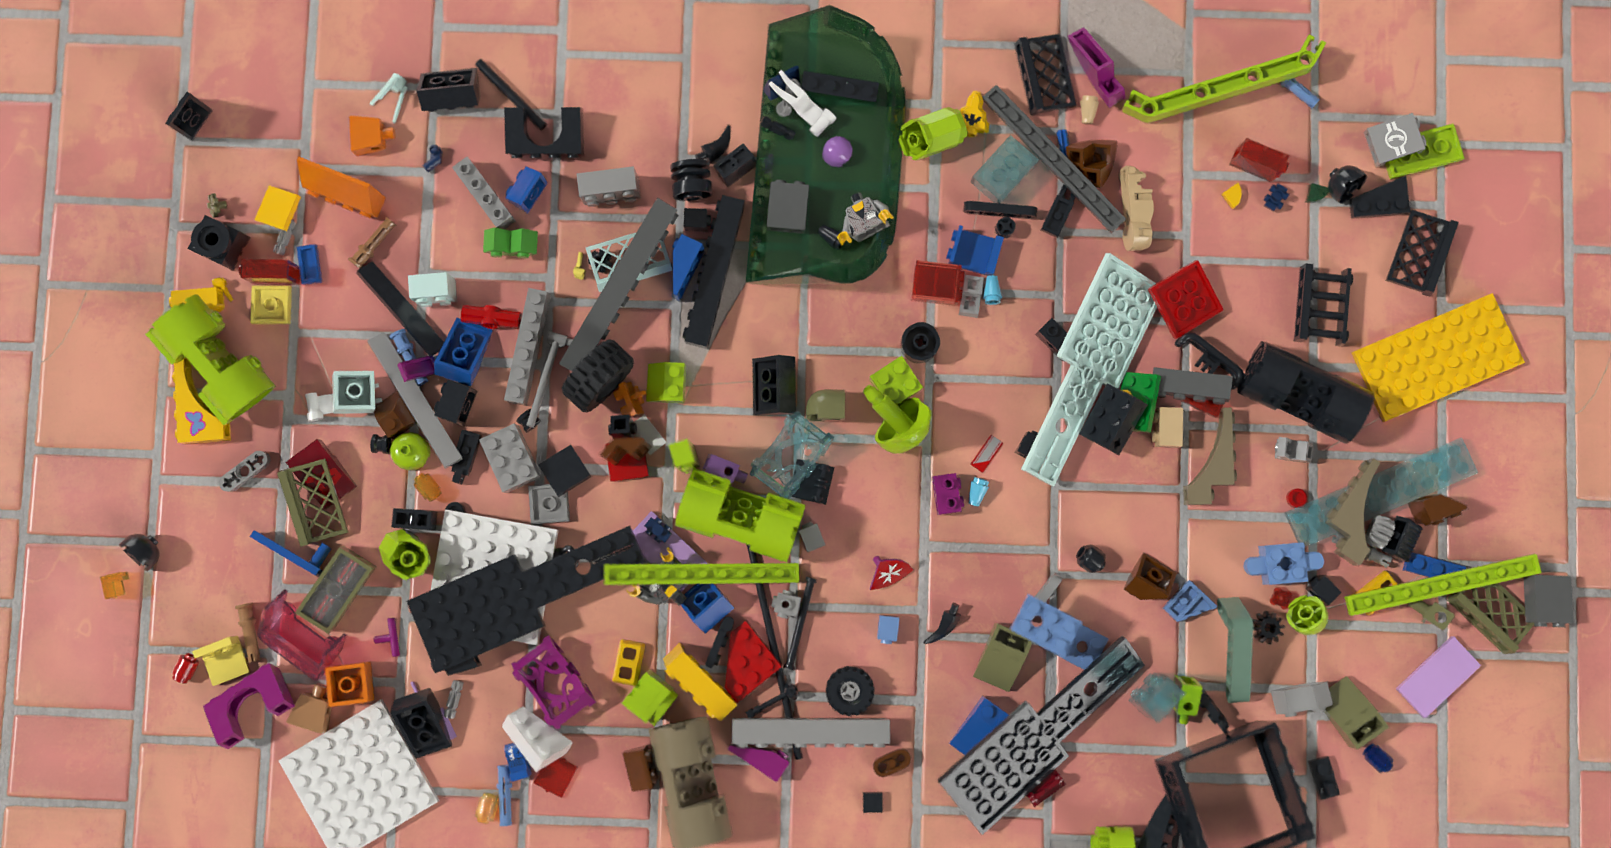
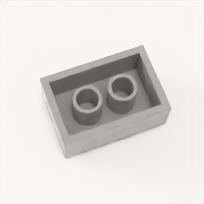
(608, 186)
(510, 458)

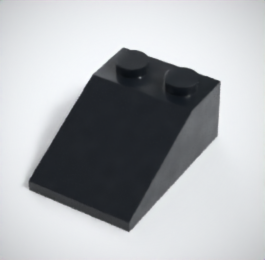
(188, 116)
(421, 722)

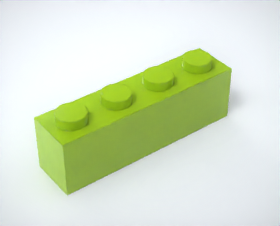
(684, 456)

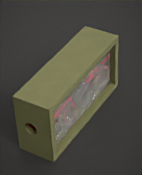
(335, 589)

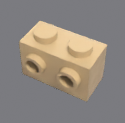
(1168, 427)

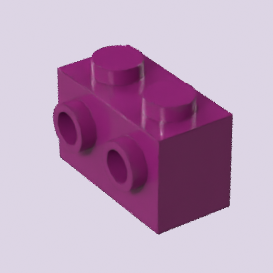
(947, 493)

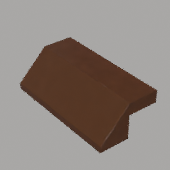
(619, 447)

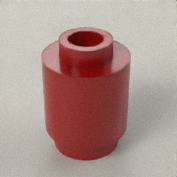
(185, 668)

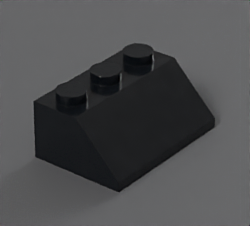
(448, 89)
(774, 385)

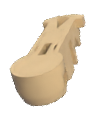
(1136, 209)

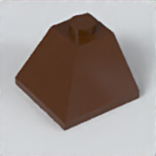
(394, 416)
(1150, 579)

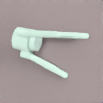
(396, 84)

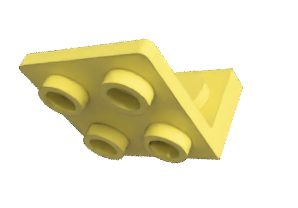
(223, 660)

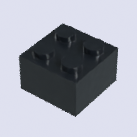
(455, 402)

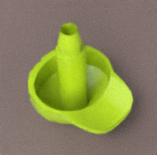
(902, 425)

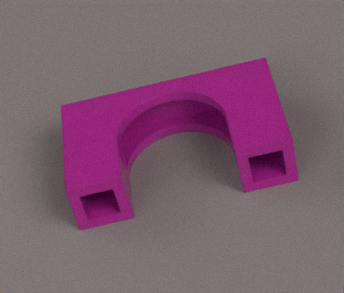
(223, 709)

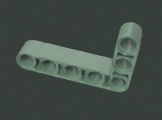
(1238, 648)

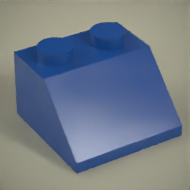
(526, 189)
(706, 605)

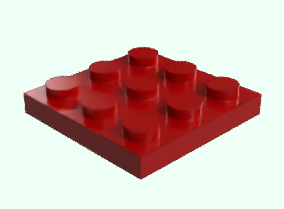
(1185, 299)

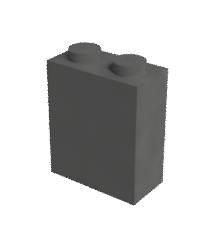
(788, 207)
(1548, 600)

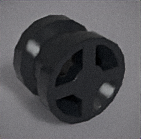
(1006, 224)
(523, 419)
(380, 444)

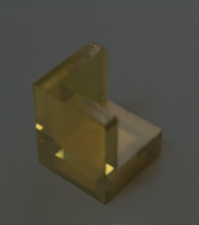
(113, 584)

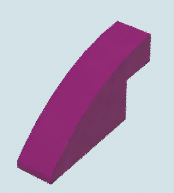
(1097, 66)

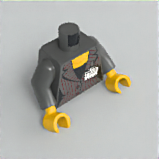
(660, 593)

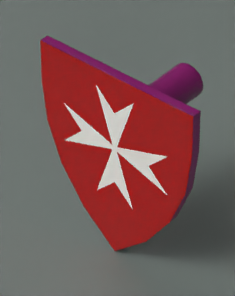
(889, 572)

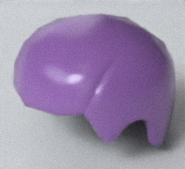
(837, 151)

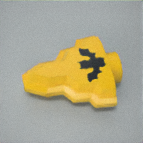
(974, 115)

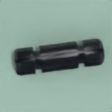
(777, 128)

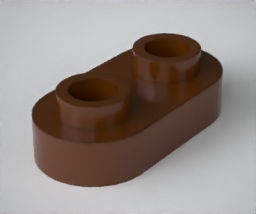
(892, 763)

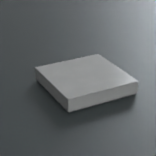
(547, 506)

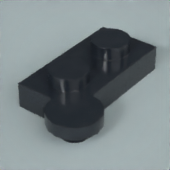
(1215, 715)

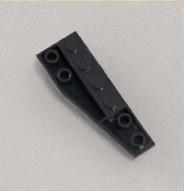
(1161, 829)

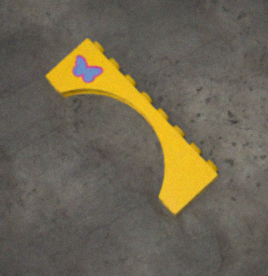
(193, 417)

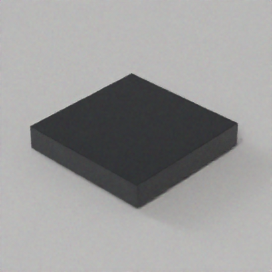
(564, 470)

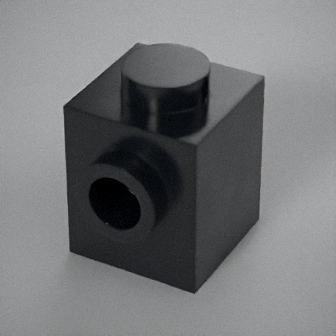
(622, 427)

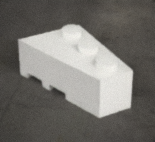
(535, 738)

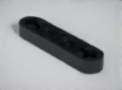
(1000, 210)

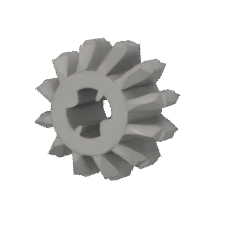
(1379, 531)

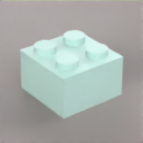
(432, 289)
(353, 392)

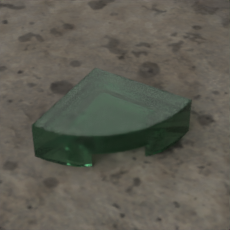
(1316, 193)

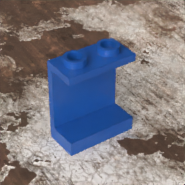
(974, 251)

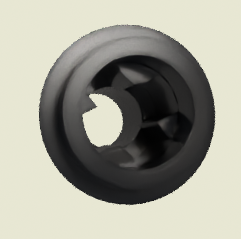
(830, 236)

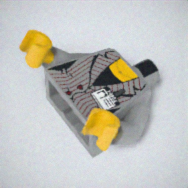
(864, 219)

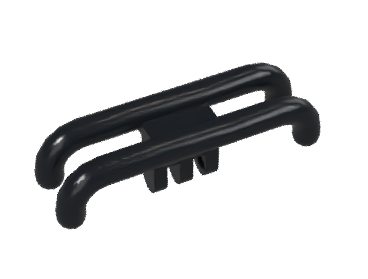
(1212, 358)

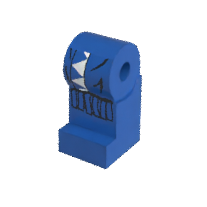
(517, 763)

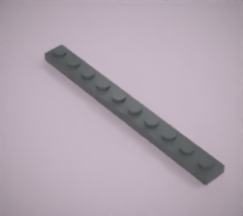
(1054, 159)

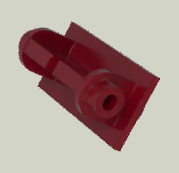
(1046, 788)

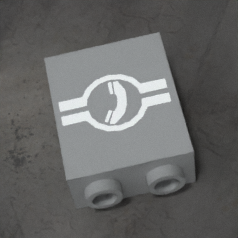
(1395, 139)

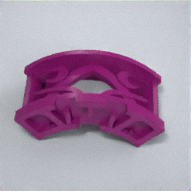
(579, 691)

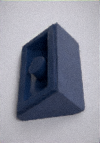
(792, 73)

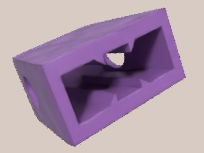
(716, 465)

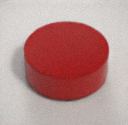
(1296, 497)

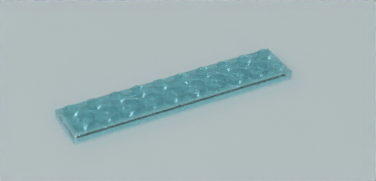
(1388, 489)

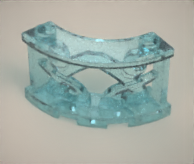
(818, 449)

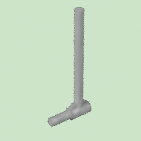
(555, 341)

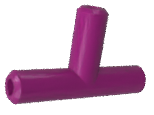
(391, 637)

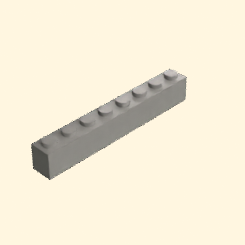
(810, 731)

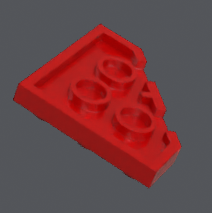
(748, 662)

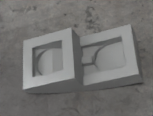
(971, 296)

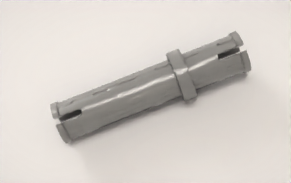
(1373, 554)

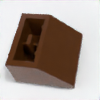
(1435, 508)
(640, 768)

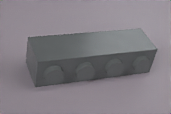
(1194, 385)

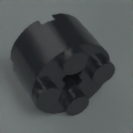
(929, 337)

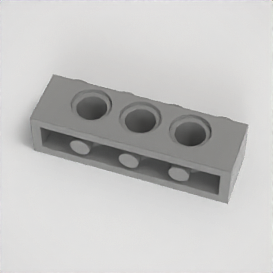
(483, 193)

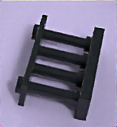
(1305, 312)

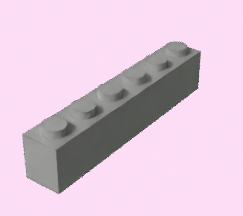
(527, 347)

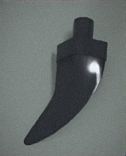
(715, 149)
(948, 623)

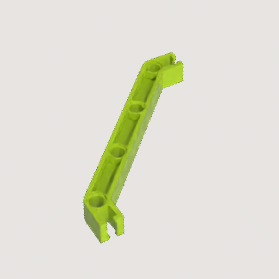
(1223, 86)

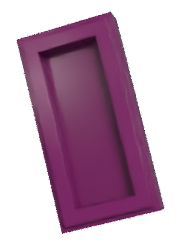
(417, 368)

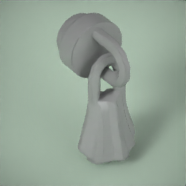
(784, 108)

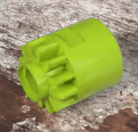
(1113, 837)

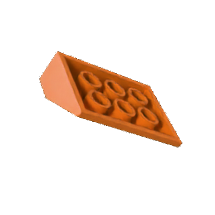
(340, 188)

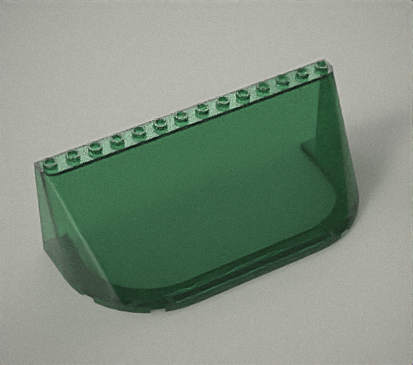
(846, 46)

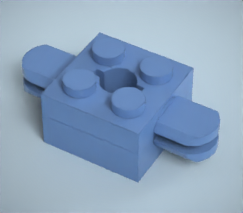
(1283, 563)

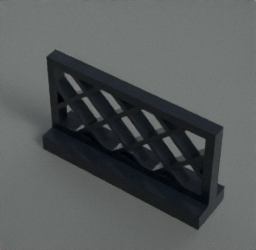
(1029, 74)
(1438, 258)

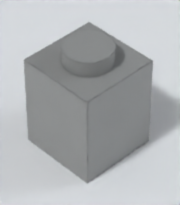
(811, 536)

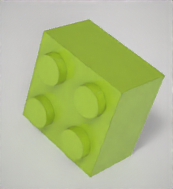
(896, 381)

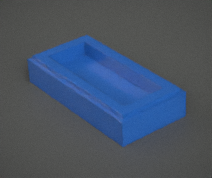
(309, 264)

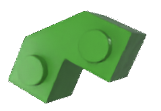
(510, 243)

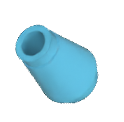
(992, 291)
(977, 491)

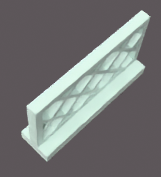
(653, 269)

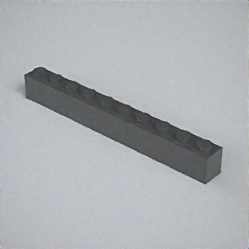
(620, 282)

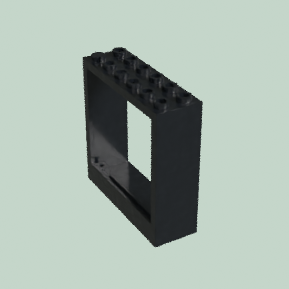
(1279, 772)

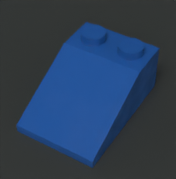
(686, 258)
(462, 352)
(977, 725)

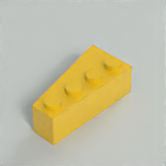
(699, 683)

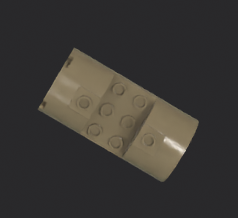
(694, 809)

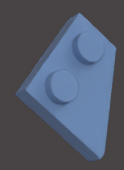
(1188, 602)

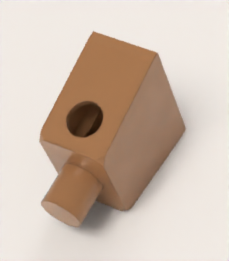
(311, 711)

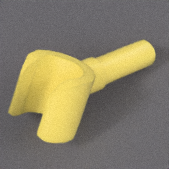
(578, 271)

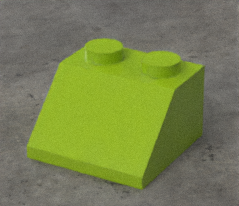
(666, 382)

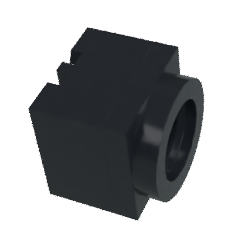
(218, 242)

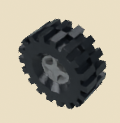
(849, 690)

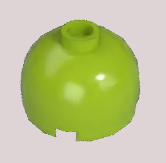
(410, 451)
(1307, 615)

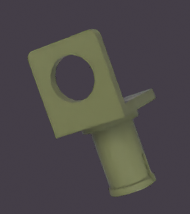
(1429, 613)

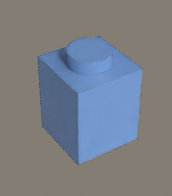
(887, 629)

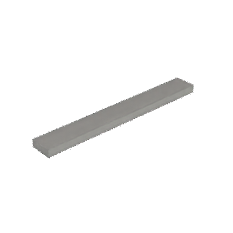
(415, 401)

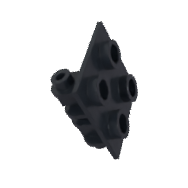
(817, 485)

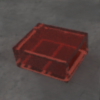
(1259, 160)
(269, 271)
(937, 283)

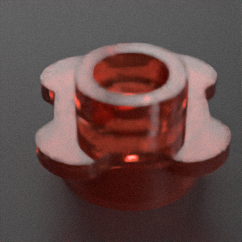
(1286, 595)

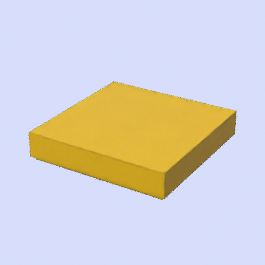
(277, 208)

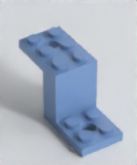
(1058, 632)

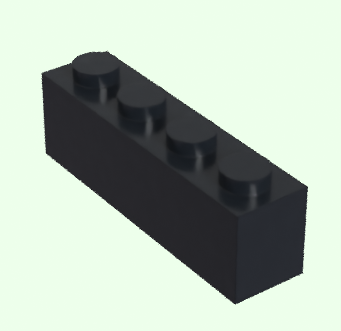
(840, 86)

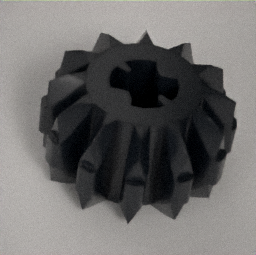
(1274, 627)

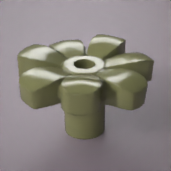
(215, 205)

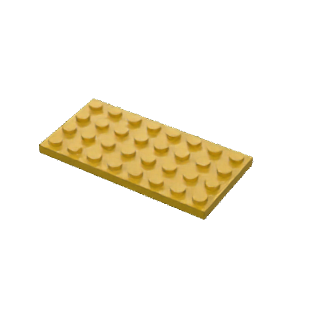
(1438, 357)

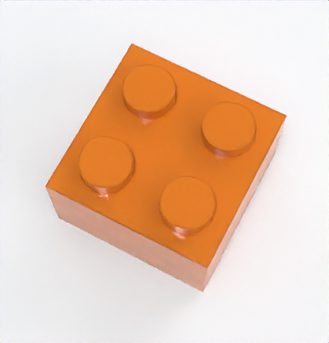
(349, 684)

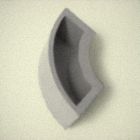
(1302, 697)

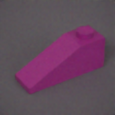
(763, 759)

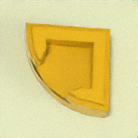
(1233, 195)

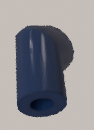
(435, 158)

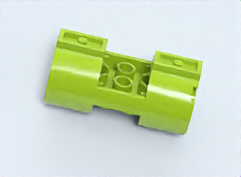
(191, 334)
(717, 508)

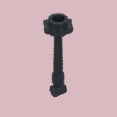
(789, 691)

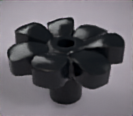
(598, 256)

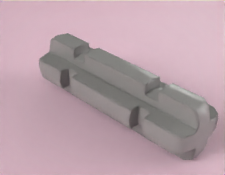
(283, 239)
(453, 699)

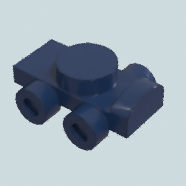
(1274, 199)
(654, 527)

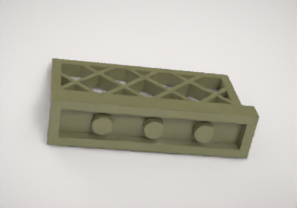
(296, 507)
(1486, 624)

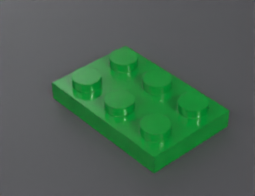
(1146, 389)

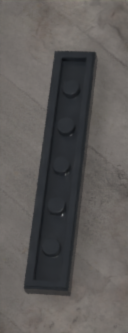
(401, 308)

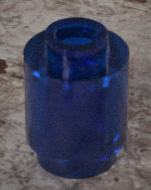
(1378, 758)

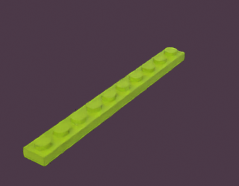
(701, 573)
(1442, 584)

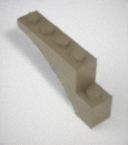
(1219, 465)
(1349, 515)

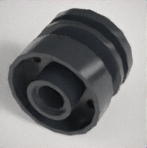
(691, 180)

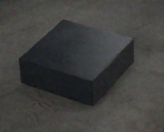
(872, 802)

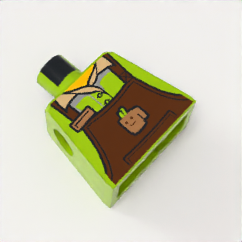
(1190, 701)

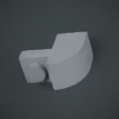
(1293, 450)

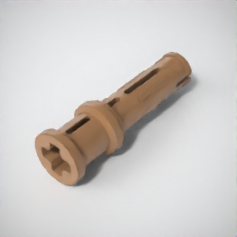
(366, 251)
(247, 623)

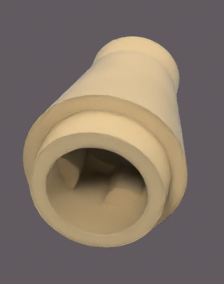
(1088, 108)

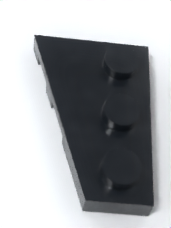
(1382, 201)

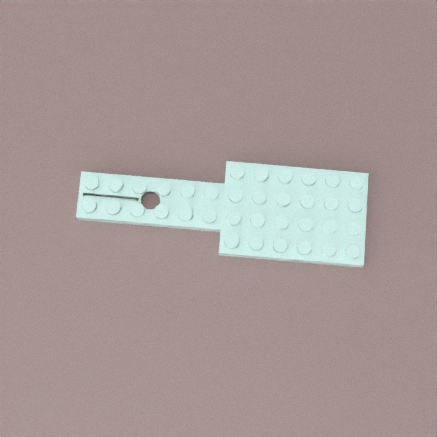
(1098, 353)

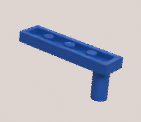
(311, 566)

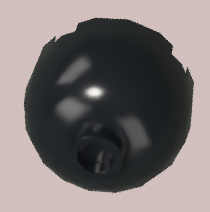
(1344, 182)
(141, 550)

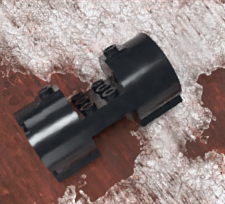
(1306, 392)

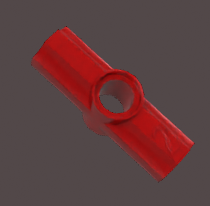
(490, 317)

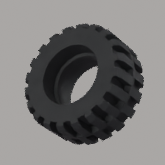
(597, 375)

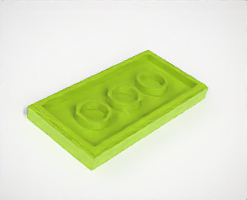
(1440, 149)

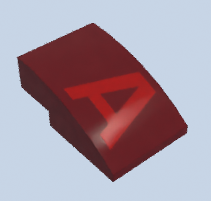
(316, 451)

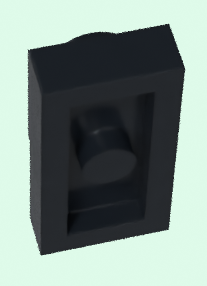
(1323, 777)

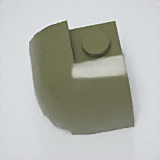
(826, 405)

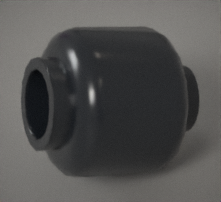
(1091, 558)

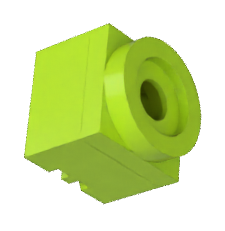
(650, 698)

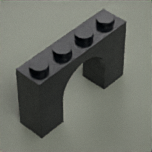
(519, 143)

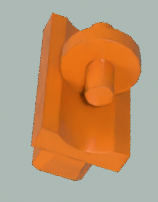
(632, 397)

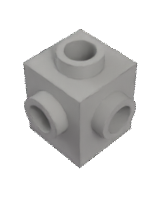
(794, 603)

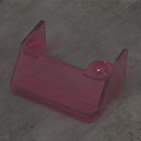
(295, 640)

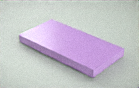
(651, 548)
(1438, 677)

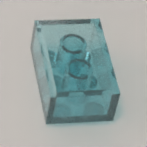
(1004, 170)
(1156, 696)

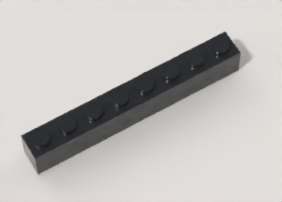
(715, 272)

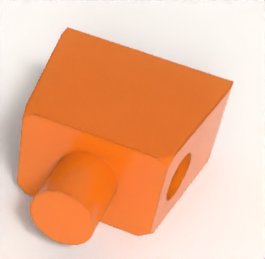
(368, 135)

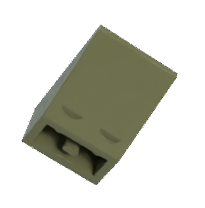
(1002, 657)
(1353, 714)

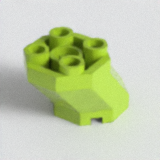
(933, 133)
(404, 554)

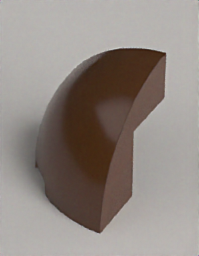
(1093, 159)

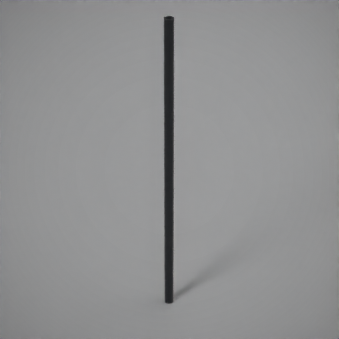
(773, 647)

